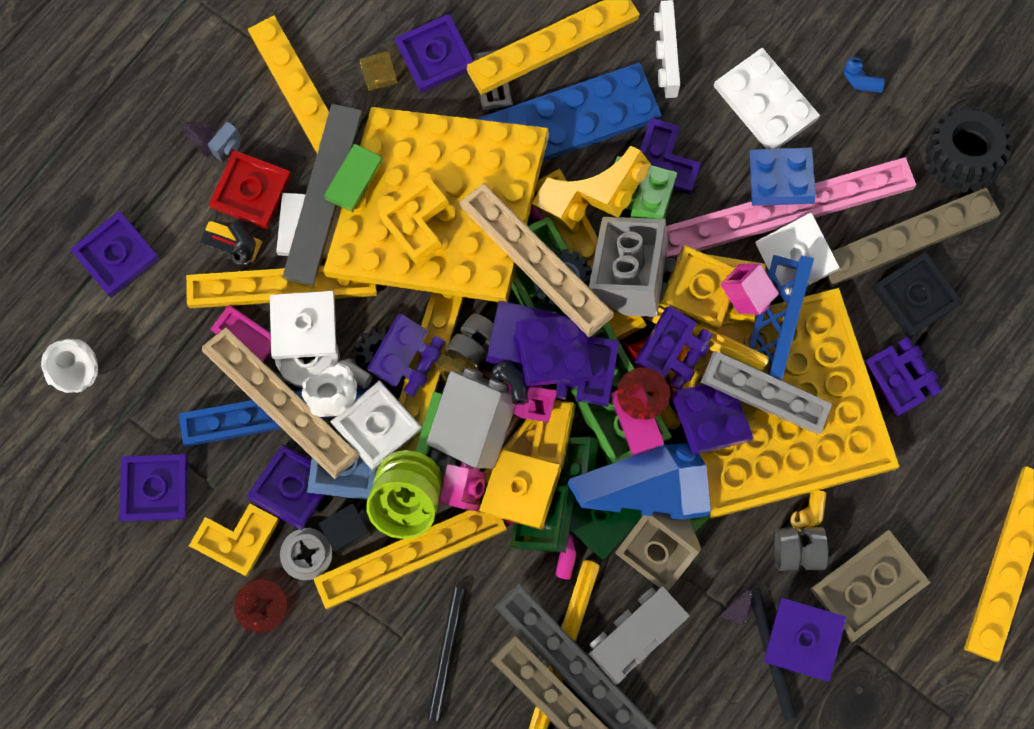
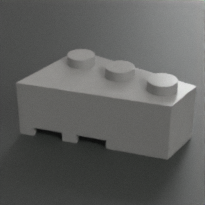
(637, 634)

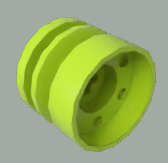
(405, 494)

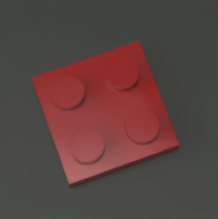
(250, 189)

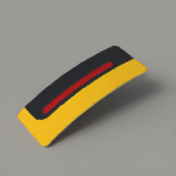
(222, 239)

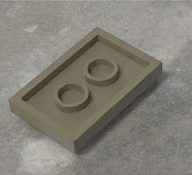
(870, 585)

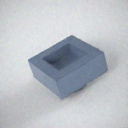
(225, 142)

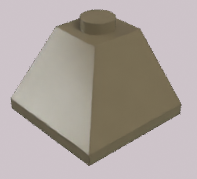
(660, 548)

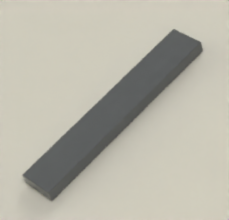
(316, 212)
(570, 661)

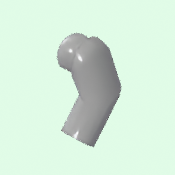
(361, 376)

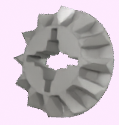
(292, 549)

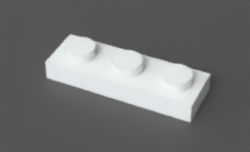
(667, 49)

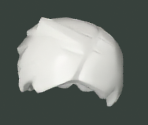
(69, 365)
(330, 391)

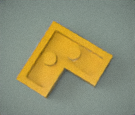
(408, 216)
(238, 548)

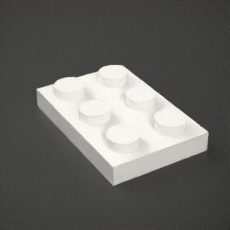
(766, 100)

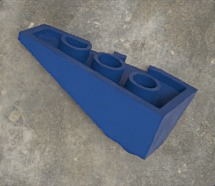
(653, 481)

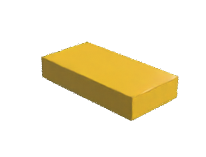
(553, 436)

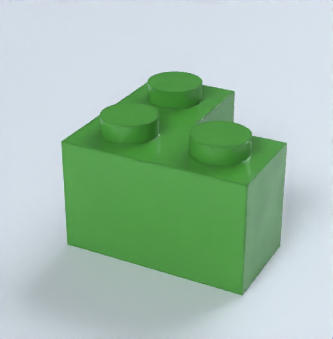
(652, 194)

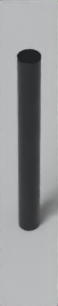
(446, 654)
(777, 673)

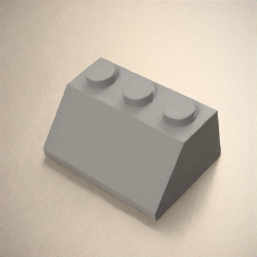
(630, 264)

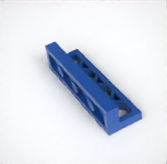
(790, 314)

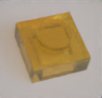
(378, 71)
(446, 364)

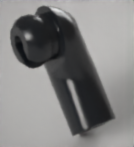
(244, 244)
(514, 376)

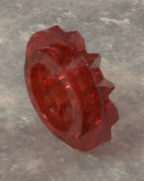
(653, 383)
(246, 602)

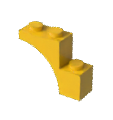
(608, 191)

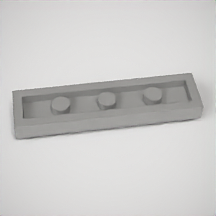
(766, 393)

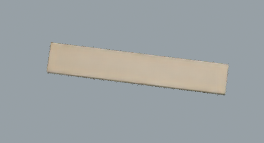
(537, 260)
(280, 403)

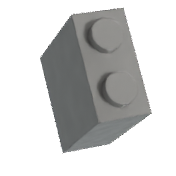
(472, 418)

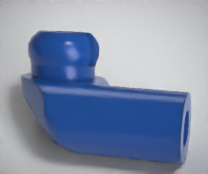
(859, 80)

